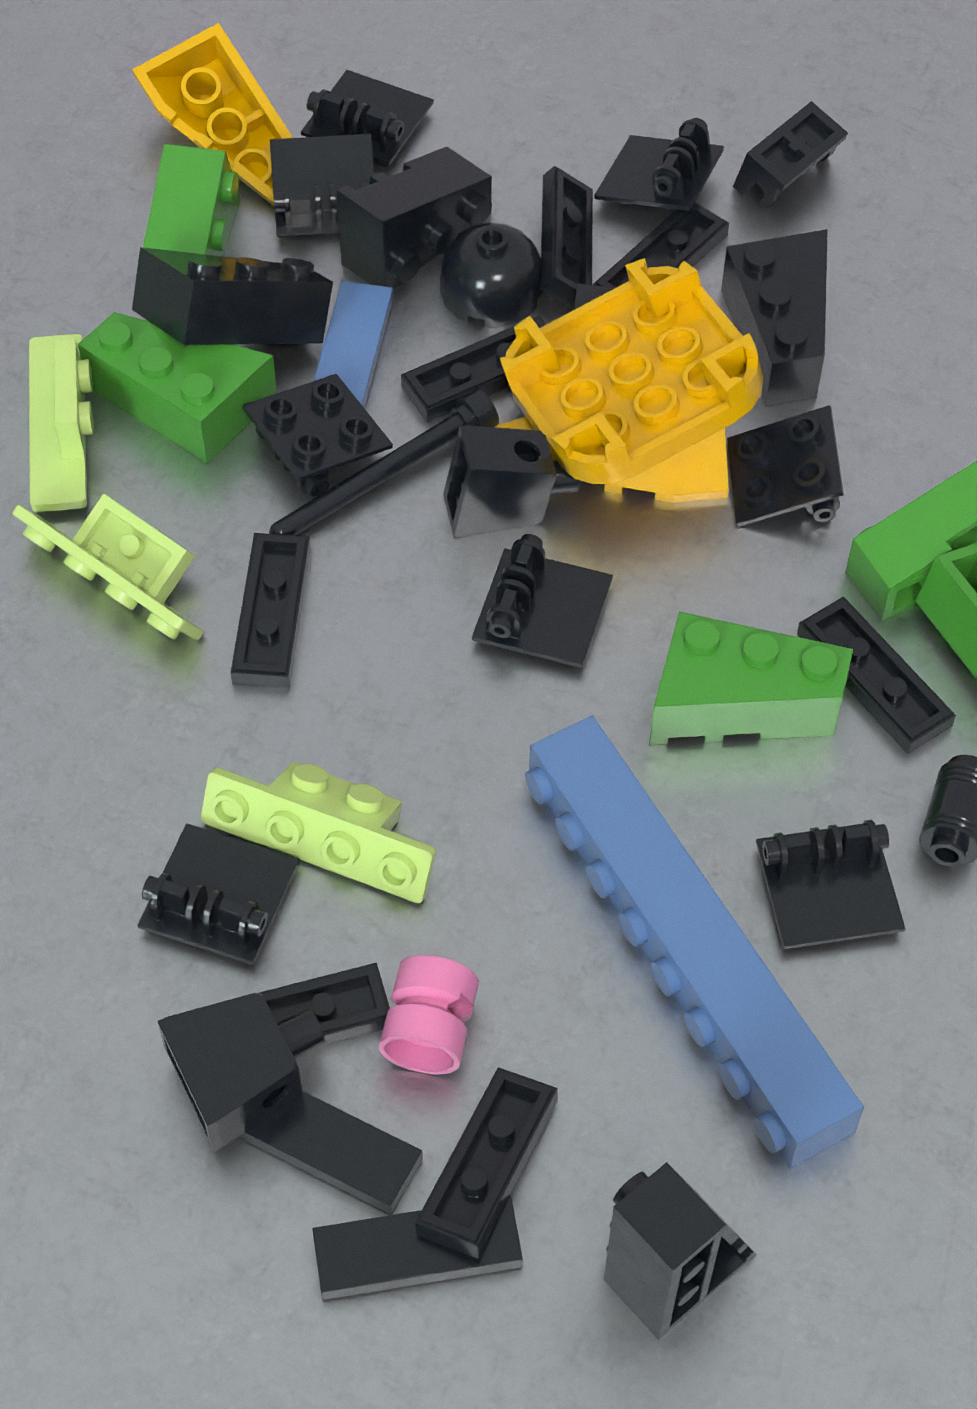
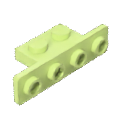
(58, 422)
(128, 554)
(324, 824)

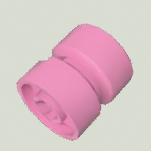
(428, 1022)

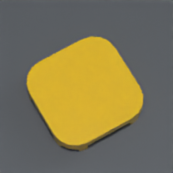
(633, 374)

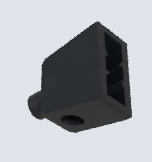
(501, 480)
(238, 1062)

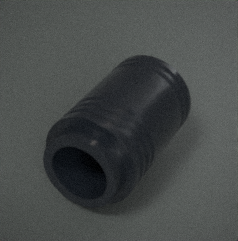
(951, 817)

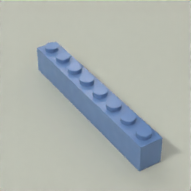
(693, 944)

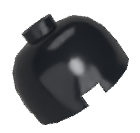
(491, 275)

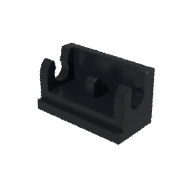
(789, 153)

